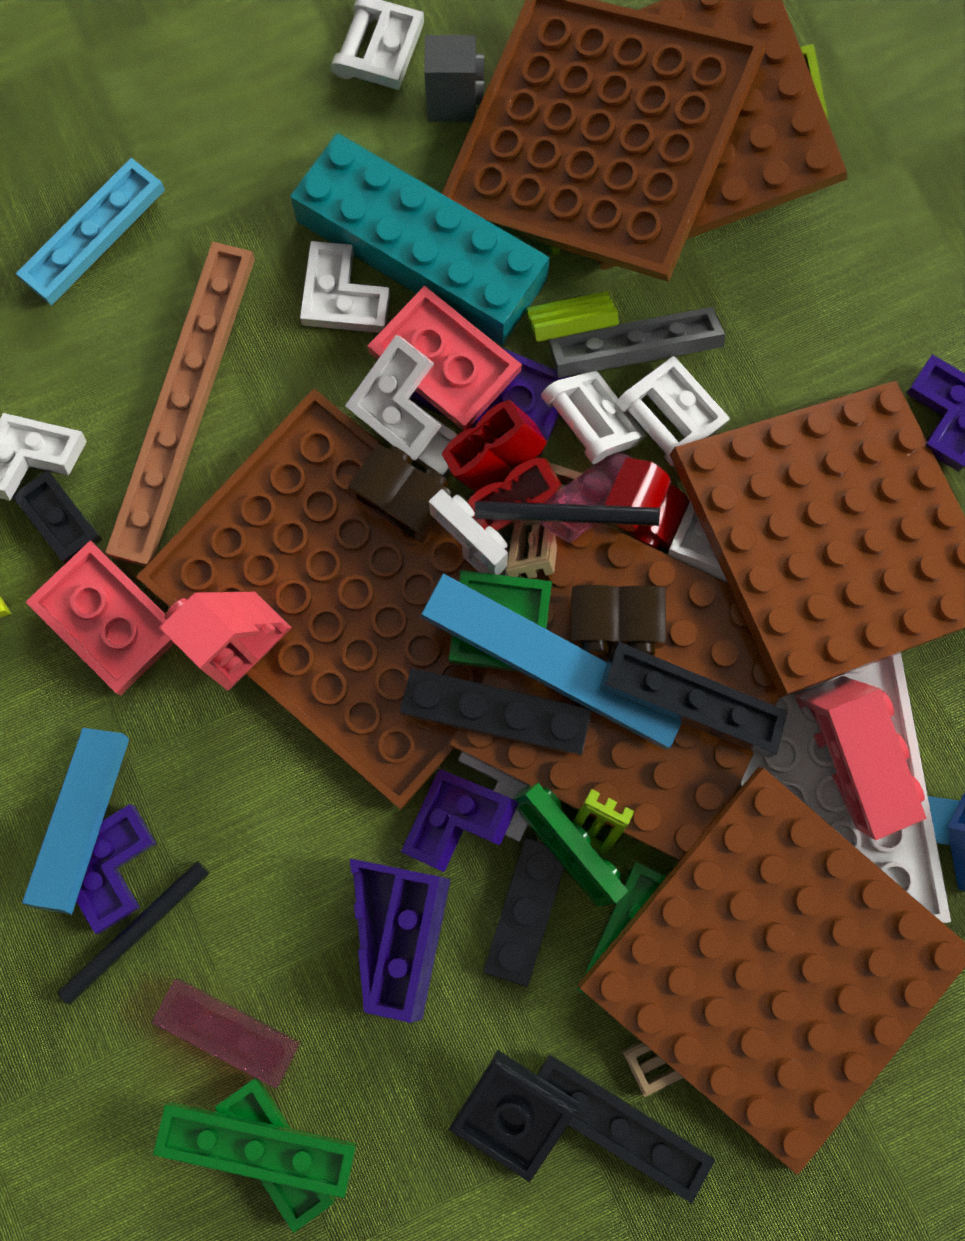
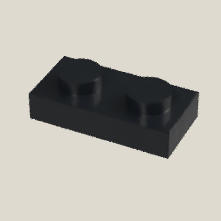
(56, 516)

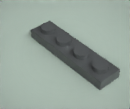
(637, 342)

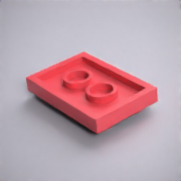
(467, 364)
(103, 617)

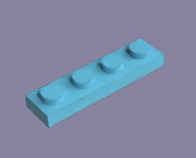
(90, 231)

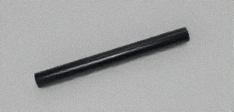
(567, 513)
(133, 933)

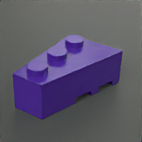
(398, 936)

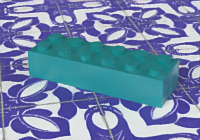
(420, 237)

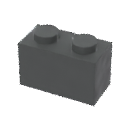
(453, 77)

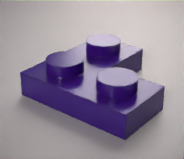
(943, 391)
(450, 809)
(104, 892)

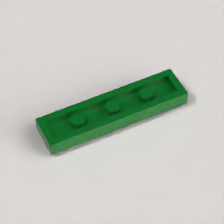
(255, 1149)

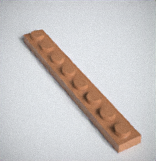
(180, 405)

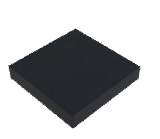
(514, 1116)

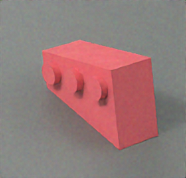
(224, 632)
(866, 755)

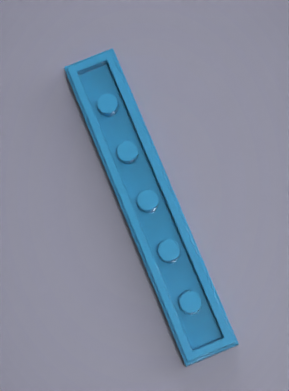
(539, 656)

